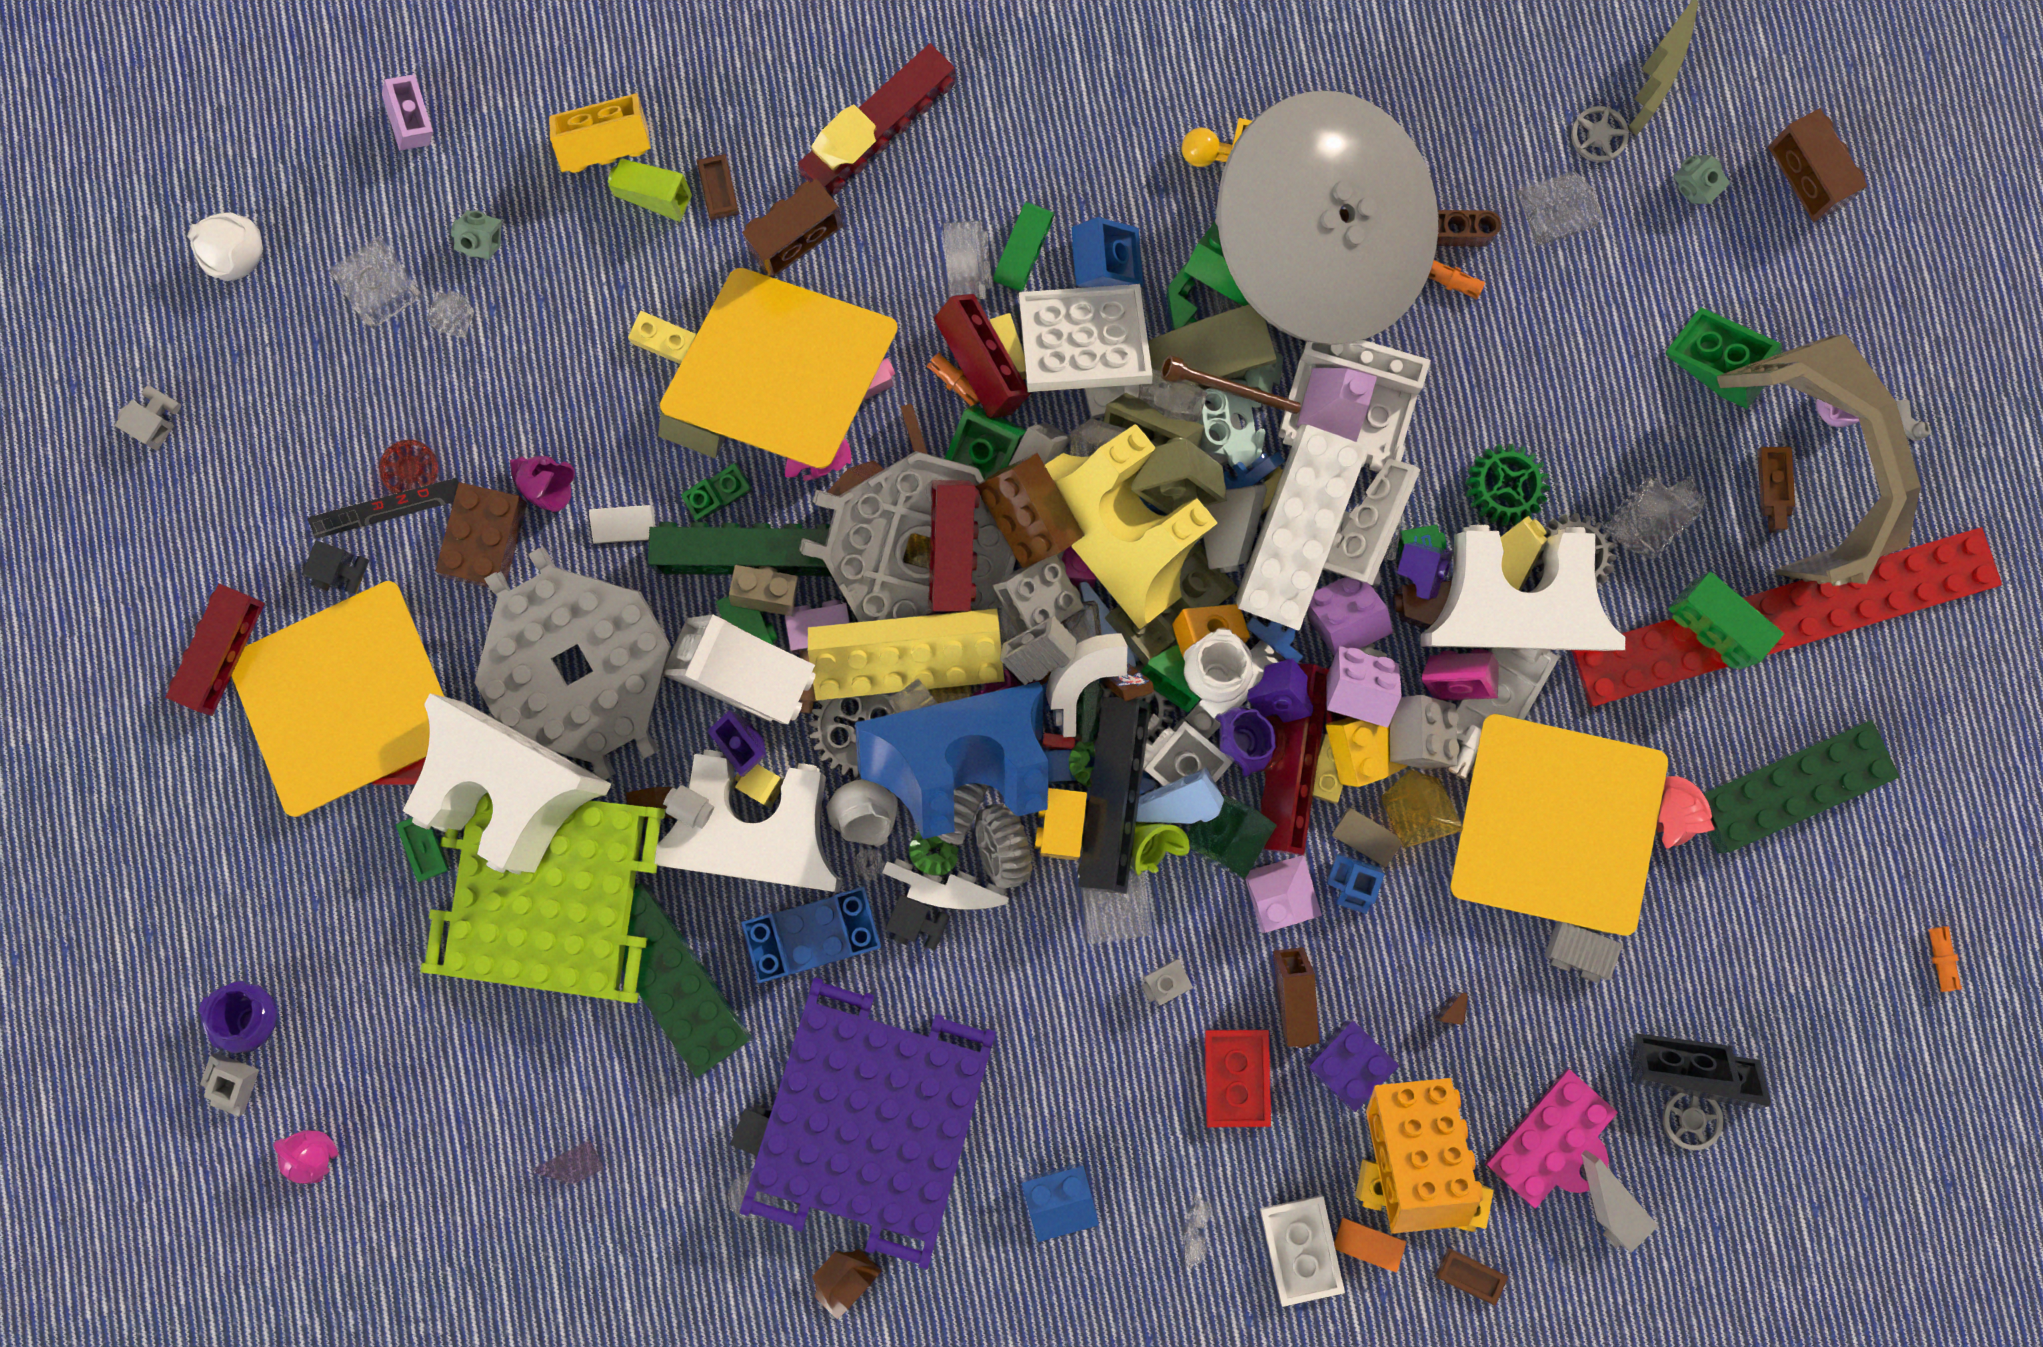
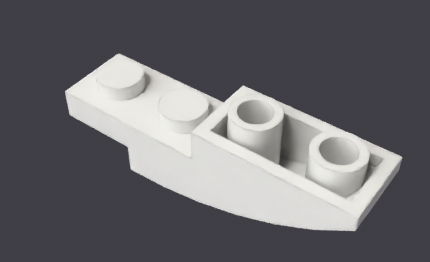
(957, 894)

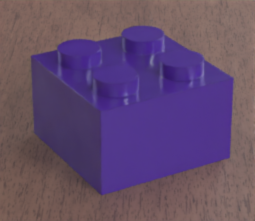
(1351, 1064)

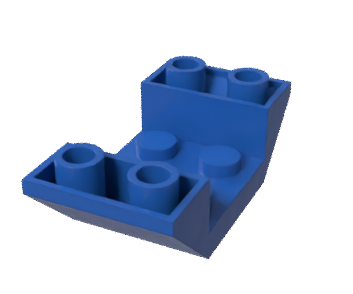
(811, 935)

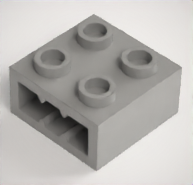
(1038, 593)

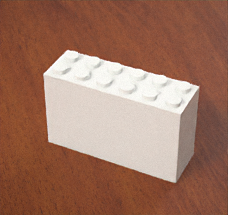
(1300, 526)

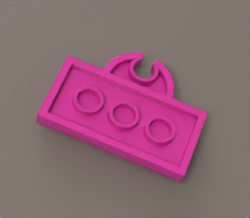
(1550, 1141)

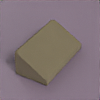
(1367, 837)

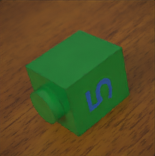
(1424, 535)

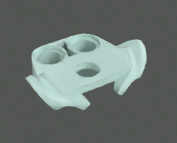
(1234, 444)

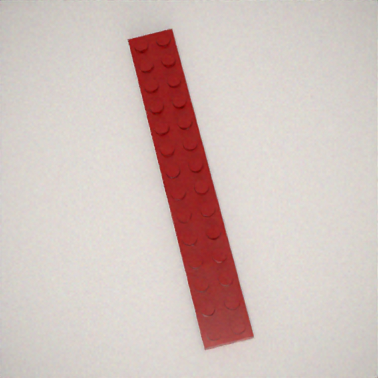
(1802, 611)

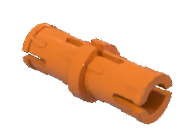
(1456, 280)
(953, 378)
(1944, 959)

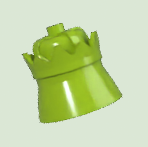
(1152, 843)

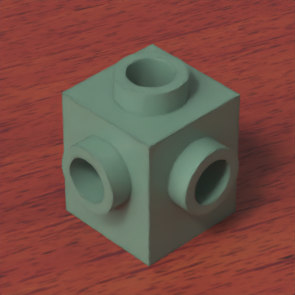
(1701, 179)
(477, 234)

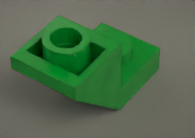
(1180, 310)

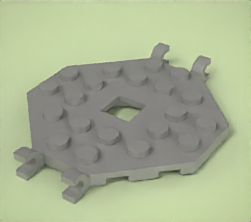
(873, 531)
(617, 641)

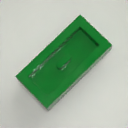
(422, 850)

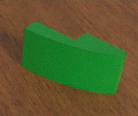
(717, 493)

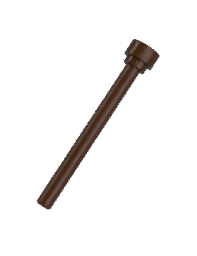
(1176, 370)

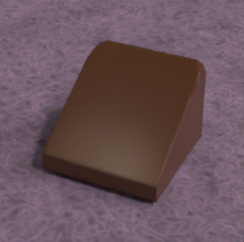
(1454, 1010)

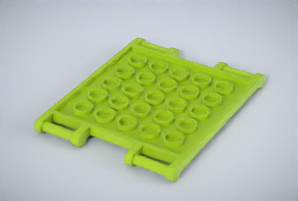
(556, 925)

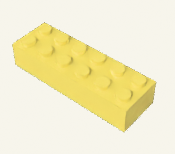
(898, 651)

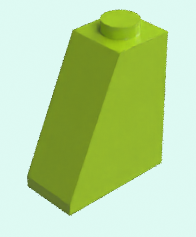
(651, 188)

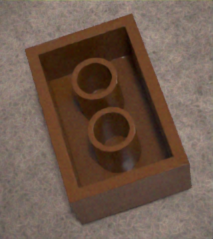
(1817, 165)
(792, 228)
(1030, 510)
(480, 534)

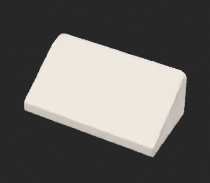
(621, 524)

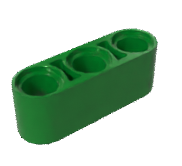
(1023, 246)

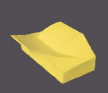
(845, 138)

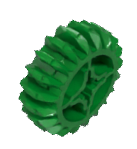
(1502, 474)

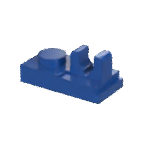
(1262, 467)

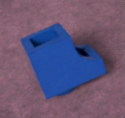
(1357, 882)

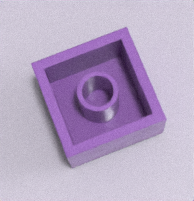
(1349, 614)

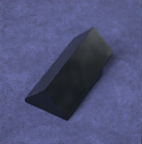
(1699, 1070)

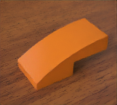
(1369, 1244)

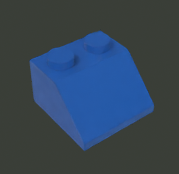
(1106, 254)
(1059, 1201)

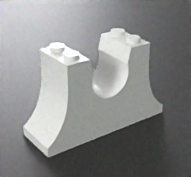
(1493, 614)
(739, 669)
(527, 784)
(777, 851)

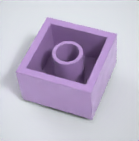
(1363, 686)

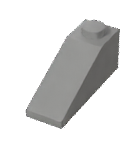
(1615, 1207)

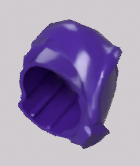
(1246, 738)
(225, 1013)

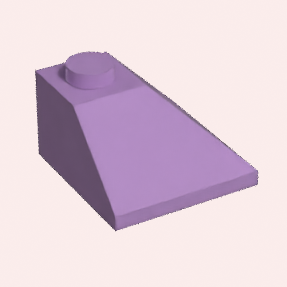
(1337, 401)
(1282, 894)

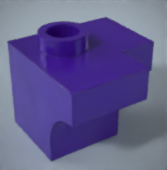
(1425, 567)
(1282, 692)

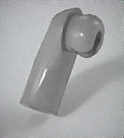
(1913, 429)

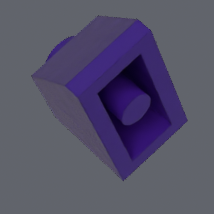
(738, 741)

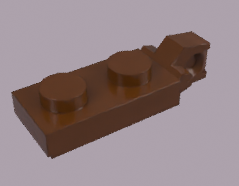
(1776, 486)

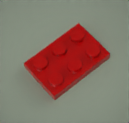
(1237, 1078)

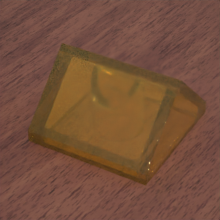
(1420, 809)

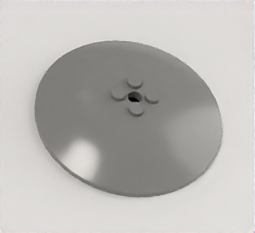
(1285, 226)

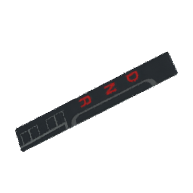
(383, 508)

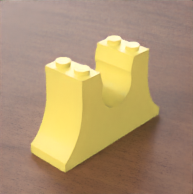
(1124, 542)

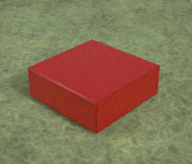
(1058, 742)

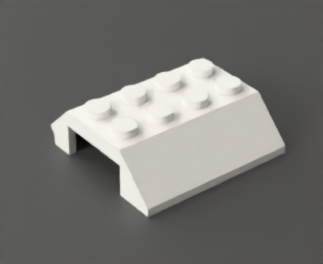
(1393, 398)

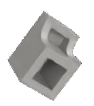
(228, 1083)

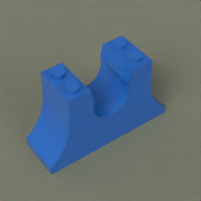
(959, 743)

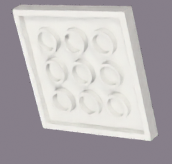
(1084, 338)

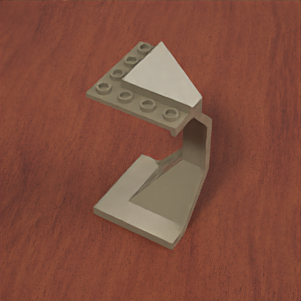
(1840, 376)

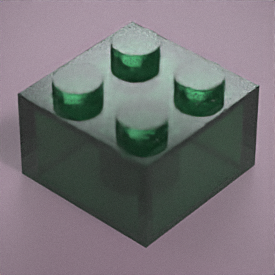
(1232, 838)

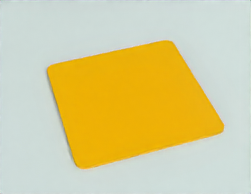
(779, 367)
(338, 698)
(1559, 824)

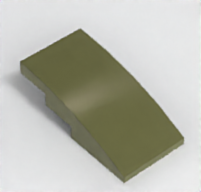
(1664, 66)
(1218, 345)
(1198, 589)

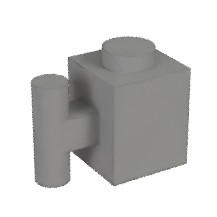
(146, 423)

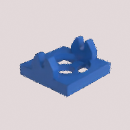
(1276, 638)

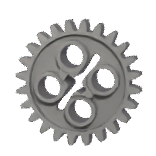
(847, 753)

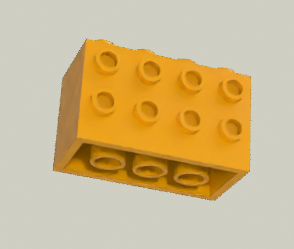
(1423, 1155)

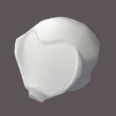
(226, 245)
(1218, 666)
(863, 812)

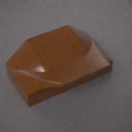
(844, 1280)

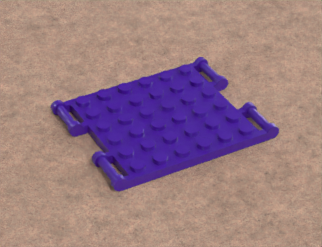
(869, 1123)

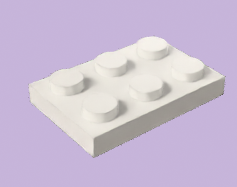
(1302, 1250)

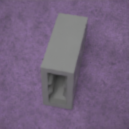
(1044, 440)
(1237, 521)

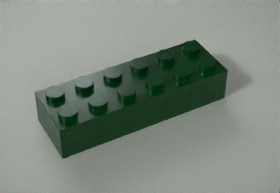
(718, 550)
(1798, 786)
(681, 989)

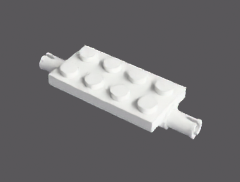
(1519, 683)

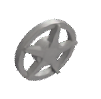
(1600, 134)
(1692, 1120)

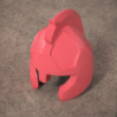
(1682, 812)

